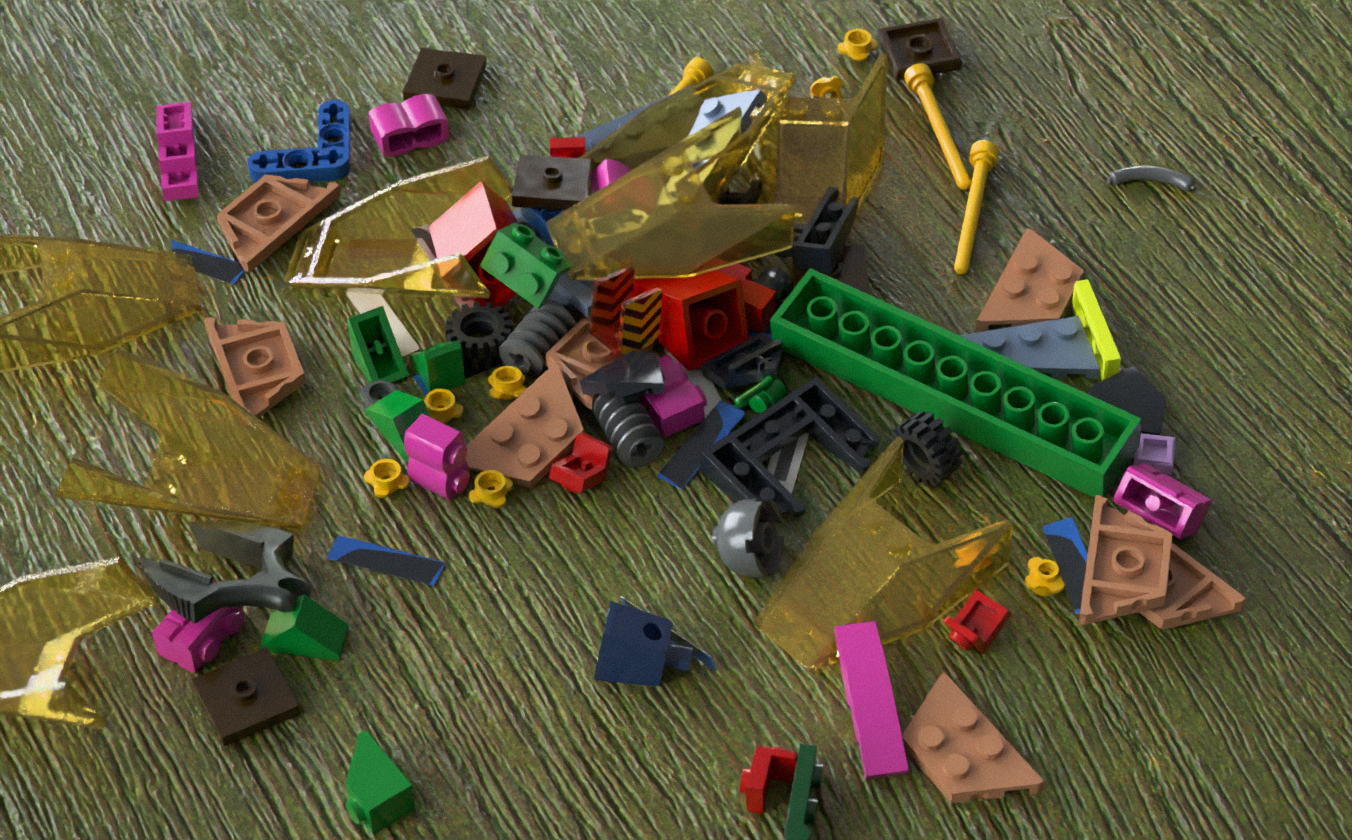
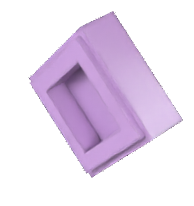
(1157, 452)

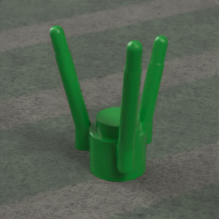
(762, 395)

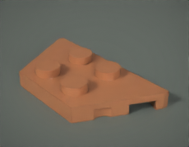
(271, 215)
(1032, 287)
(579, 356)
(256, 362)
(529, 433)
(1124, 565)
(1193, 594)
(964, 749)

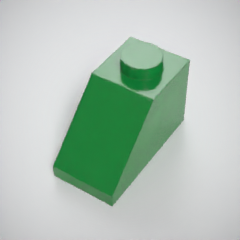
(376, 787)

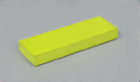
(1096, 329)

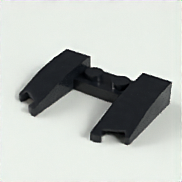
(821, 239)
(812, 408)

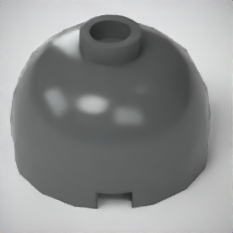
(749, 539)

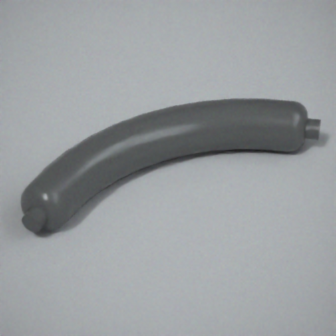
(1152, 173)

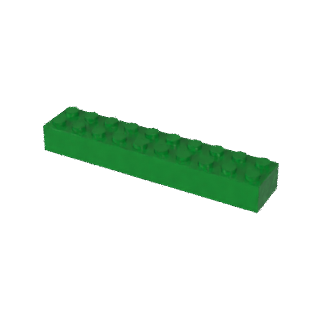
(959, 382)

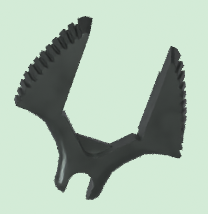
(195, 593)

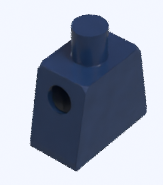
(638, 647)

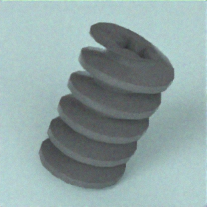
(535, 337)
(629, 429)

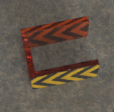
(617, 311)

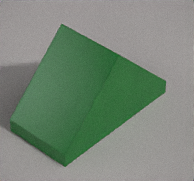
(375, 346)
(440, 365)
(395, 415)
(306, 631)

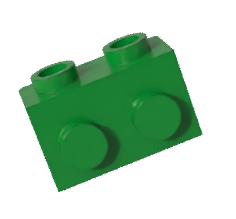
(525, 263)

